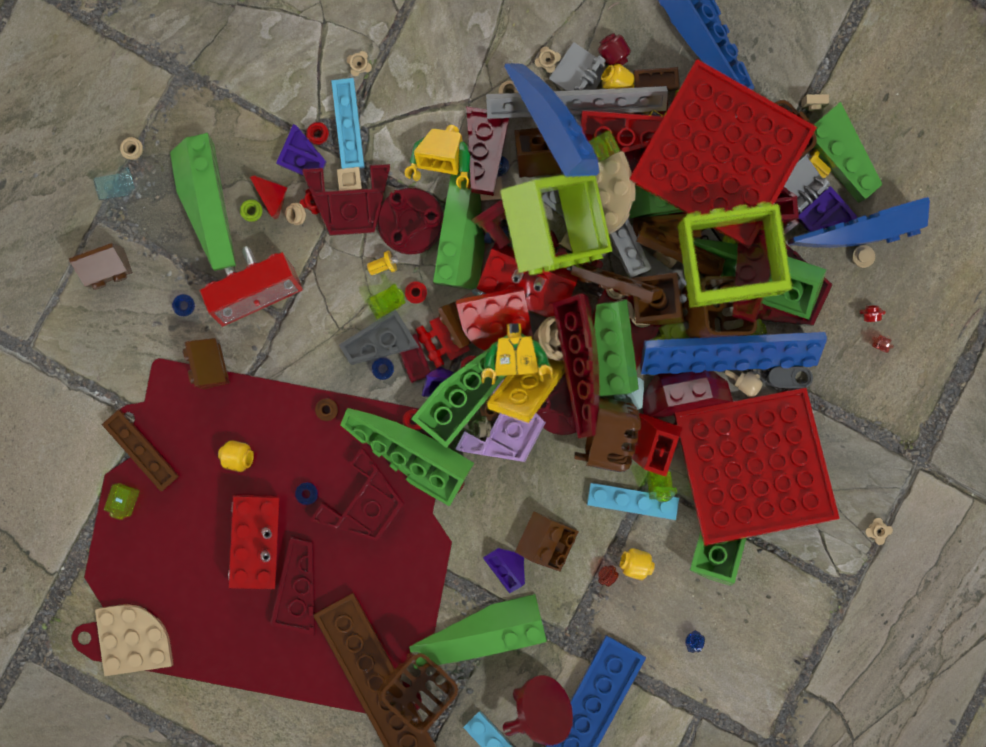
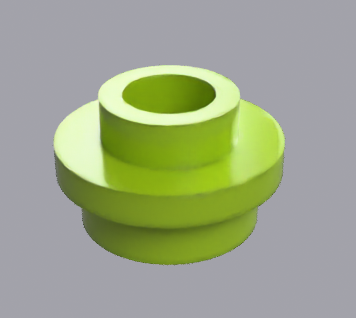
(245, 207)

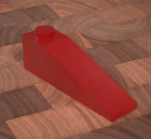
(628, 130)

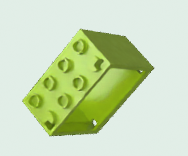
(741, 214)
(530, 229)

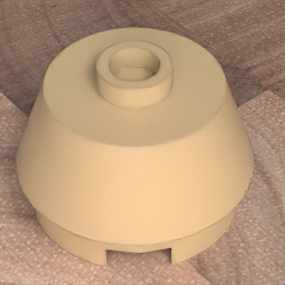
(548, 338)

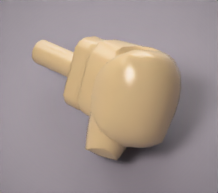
(747, 383)

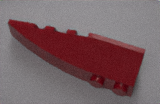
(580, 360)

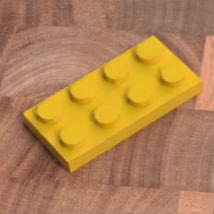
(525, 393)

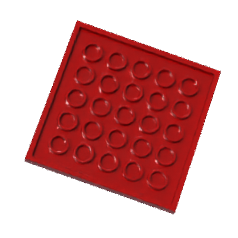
(721, 149)
(756, 466)

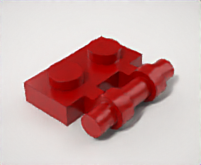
(443, 334)

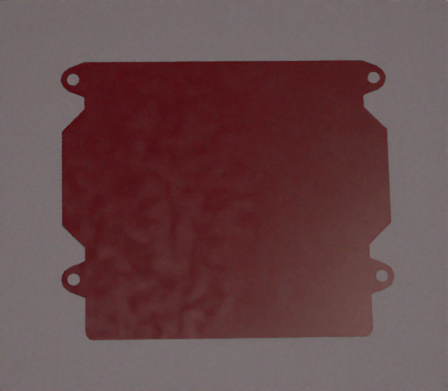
(178, 540)

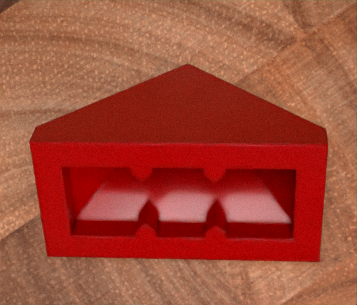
(271, 195)

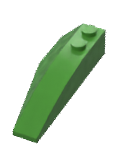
(202, 197)
(461, 240)
(804, 277)
(456, 401)
(419, 457)
(718, 561)
(488, 632)

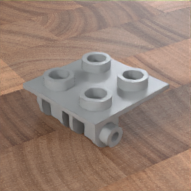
(578, 70)
(806, 182)

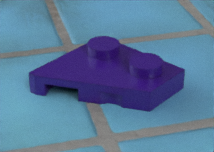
(299, 153)
(825, 211)

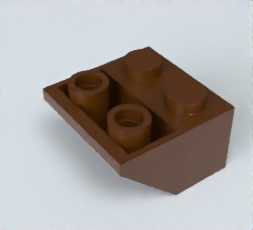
(206, 363)
(546, 541)

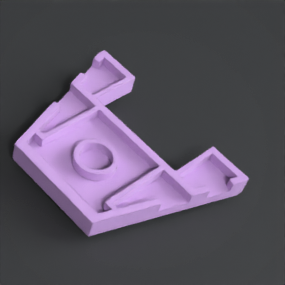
(507, 440)

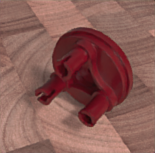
(410, 221)
(490, 222)
(558, 410)
(542, 711)

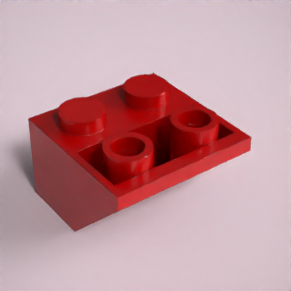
(656, 444)

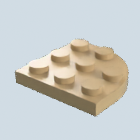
(615, 190)
(131, 640)

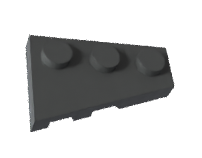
(379, 340)

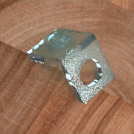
(114, 185)

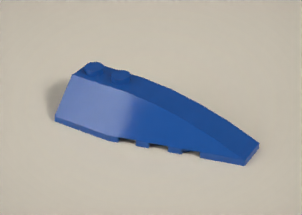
(704, 33)
(555, 123)
(877, 227)

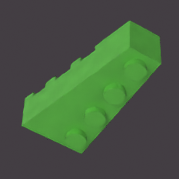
(845, 154)
(615, 349)

